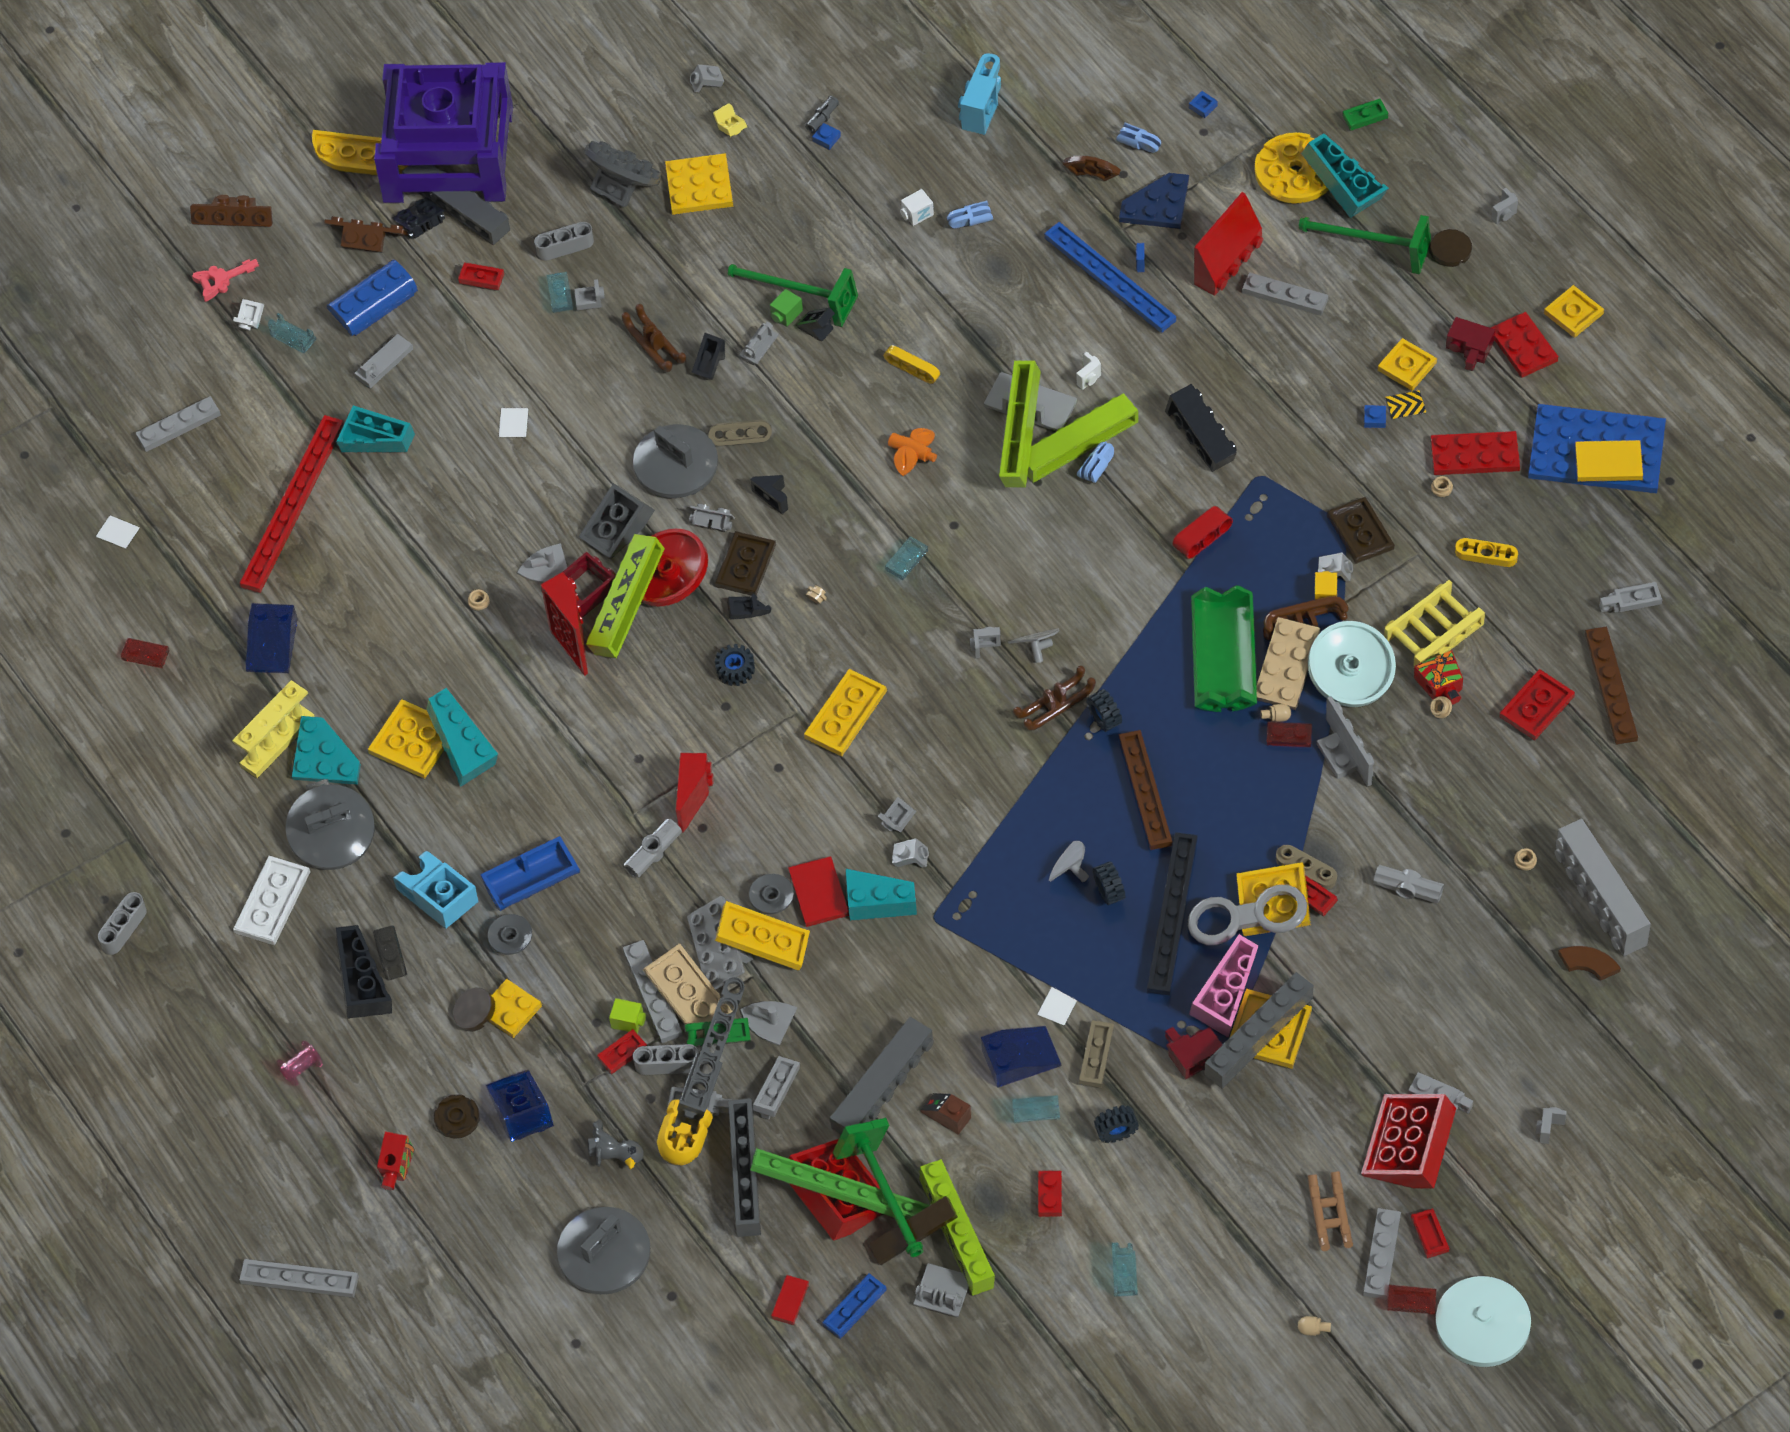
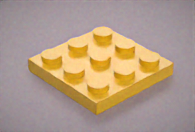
(699, 184)
(408, 740)
(1280, 907)
(1286, 1044)

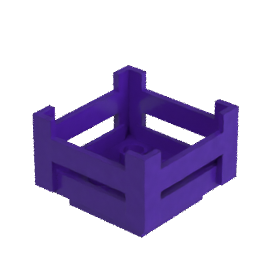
(444, 120)

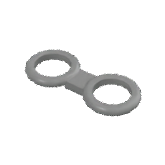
(1247, 915)

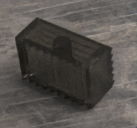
(389, 953)

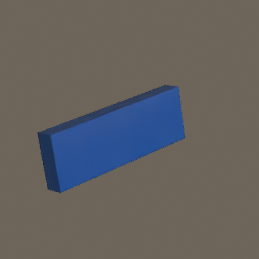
(854, 1306)

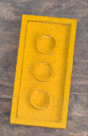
(845, 712)
(762, 935)

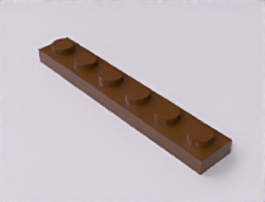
(1611, 685)
(1145, 790)

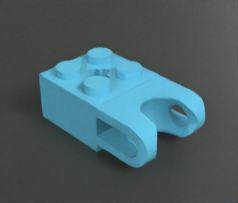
(980, 96)
(438, 890)

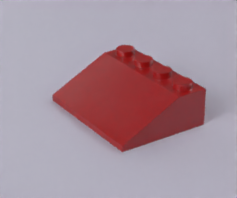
(1226, 246)
(565, 617)
(1409, 1139)
(835, 1215)

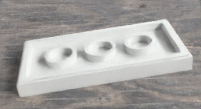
(271, 900)

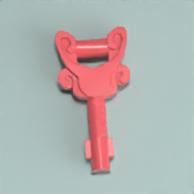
(221, 278)

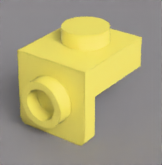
(728, 121)

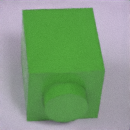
(786, 308)

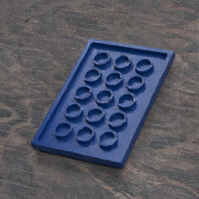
(1560, 427)

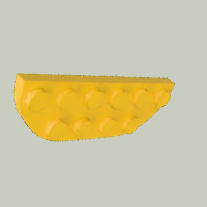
(347, 151)

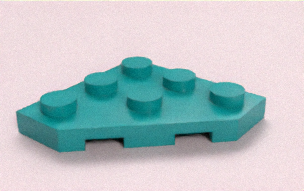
(323, 754)

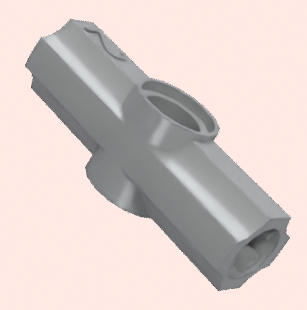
(644, 857)
(1408, 884)

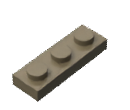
(1096, 1054)

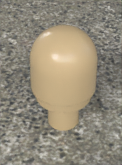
(1276, 713)
(1313, 1325)

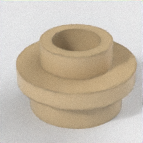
(1442, 481)
(816, 594)
(478, 595)
(1436, 707)
(1525, 854)

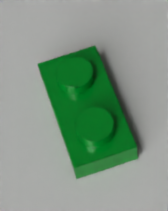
(1365, 114)

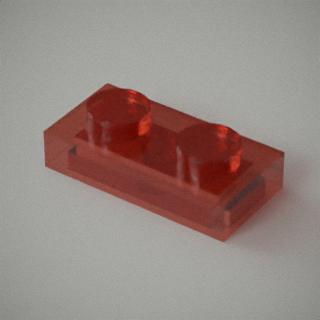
(145, 653)
(1289, 734)
(1411, 1299)

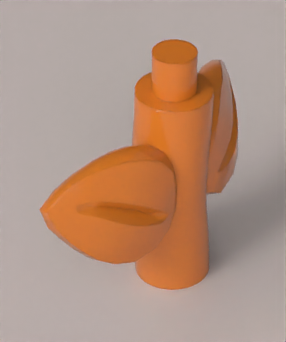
(911, 449)

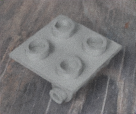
(941, 1290)

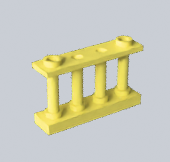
(1439, 644)
(272, 729)

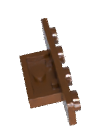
(232, 211)
(362, 236)

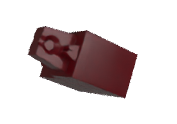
(1471, 340)
(1191, 1053)

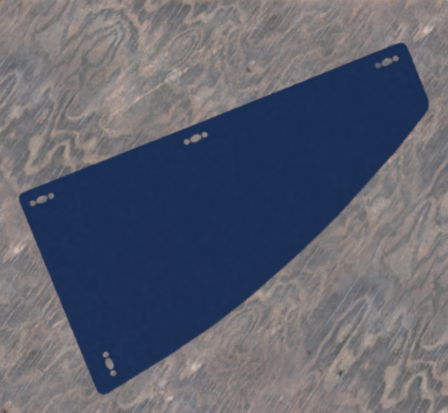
(1210, 778)

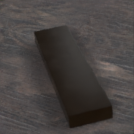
(921, 1225)

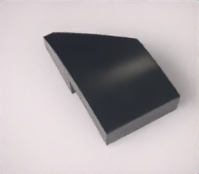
(746, 607)

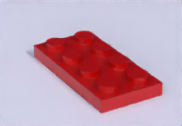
(1475, 453)

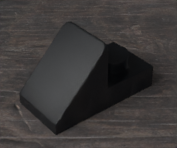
(817, 323)
(710, 352)
(770, 491)

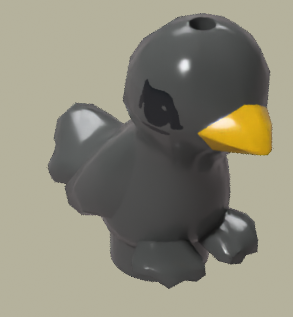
(607, 1147)

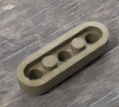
(750, 434)
(1314, 871)

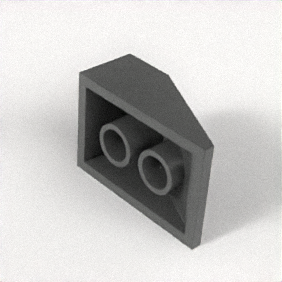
(616, 521)

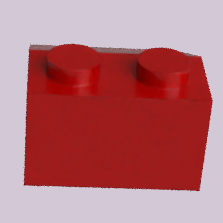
(693, 786)

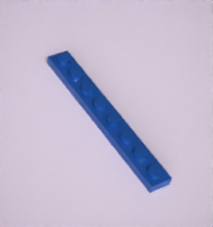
(1110, 277)

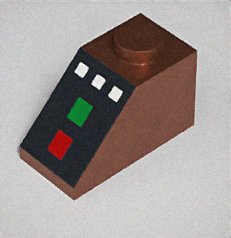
(948, 1111)

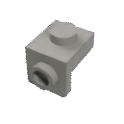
(707, 76)
(1506, 208)
(589, 296)
(1338, 564)
(985, 638)
(897, 815)
(910, 852)
(1550, 1116)

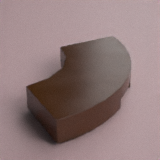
(1091, 166)
(1589, 960)

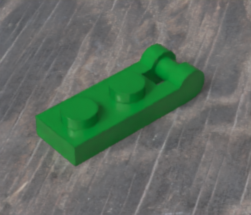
(738, 1033)

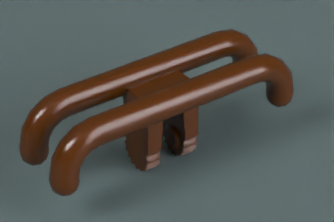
(652, 339)
(1306, 610)
(1055, 700)

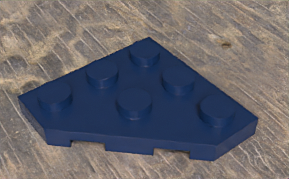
(1158, 203)

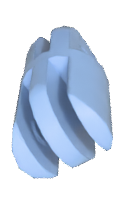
(1138, 138)
(970, 215)
(1096, 462)

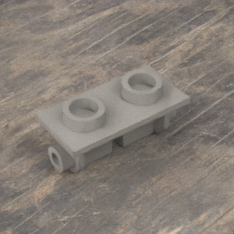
(759, 343)
(719, 518)

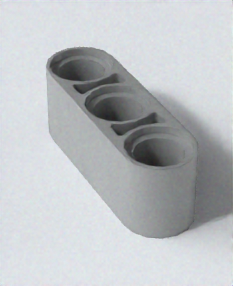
(564, 241)
(122, 913)
(656, 1054)

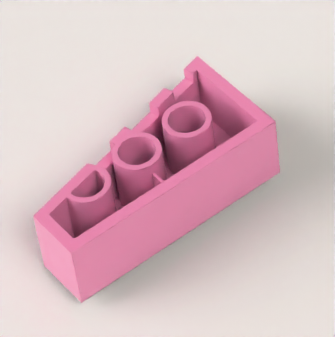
(1223, 991)

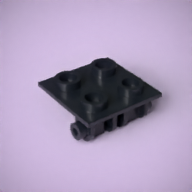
(418, 215)

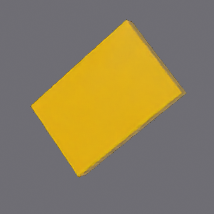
(1608, 460)

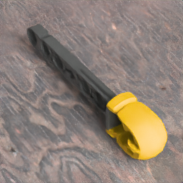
(695, 1105)

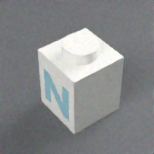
(917, 207)

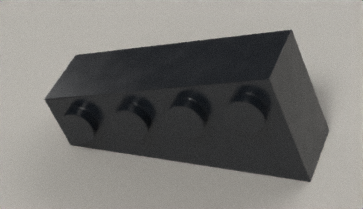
(1201, 427)
(361, 981)

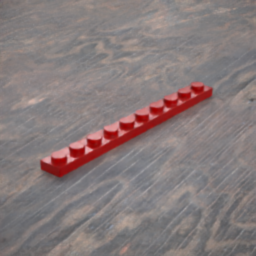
(291, 504)

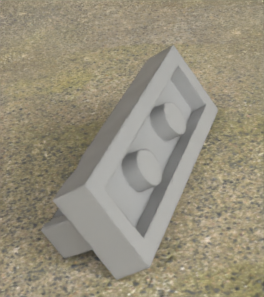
(383, 361)
(776, 1087)

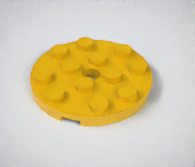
(1275, 172)

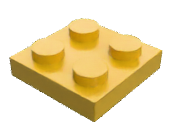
(1574, 311)
(1407, 364)
(513, 1008)

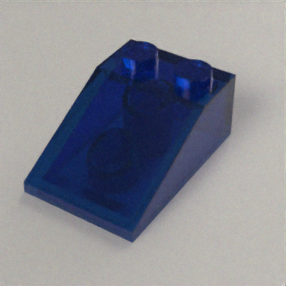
(270, 638)
(1019, 1053)
(520, 1105)

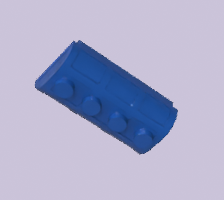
(373, 298)
(529, 873)

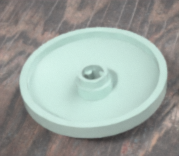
(1351, 663)
(1483, 1321)

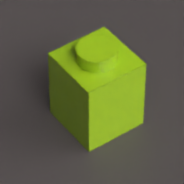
(627, 1015)

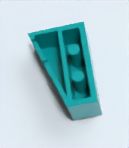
(374, 433)
(878, 896)

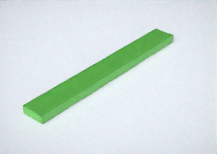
(830, 1184)

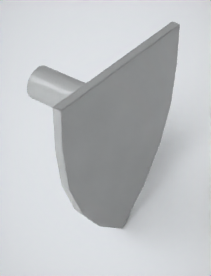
(544, 564)
(1037, 645)
(1071, 860)
(769, 1019)

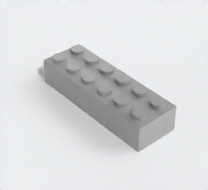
(1602, 887)

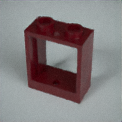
(593, 564)

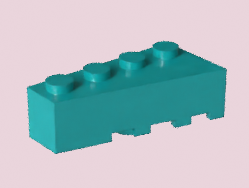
(1343, 176)
(461, 739)

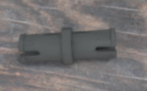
(822, 114)

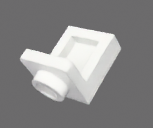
(249, 315)
(1090, 371)

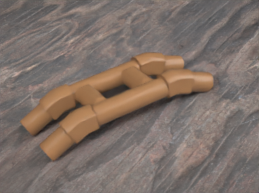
(1338, 1201)

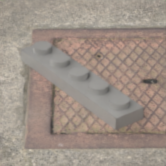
(658, 1008)
(299, 1278)

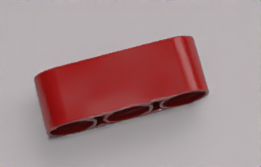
(1202, 532)

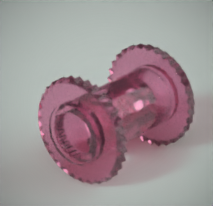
(299, 1063)

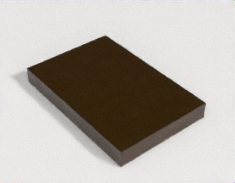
(1360, 530)
(745, 563)

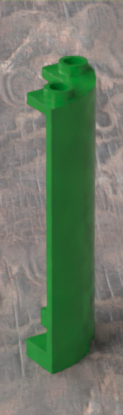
(1223, 649)

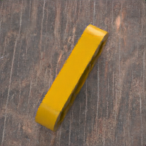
(911, 364)
(1503, 549)

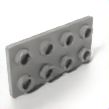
(1051, 409)
(1344, 749)
(716, 959)

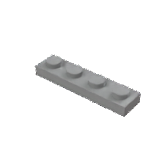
(1285, 294)
(178, 424)
(1382, 1253)

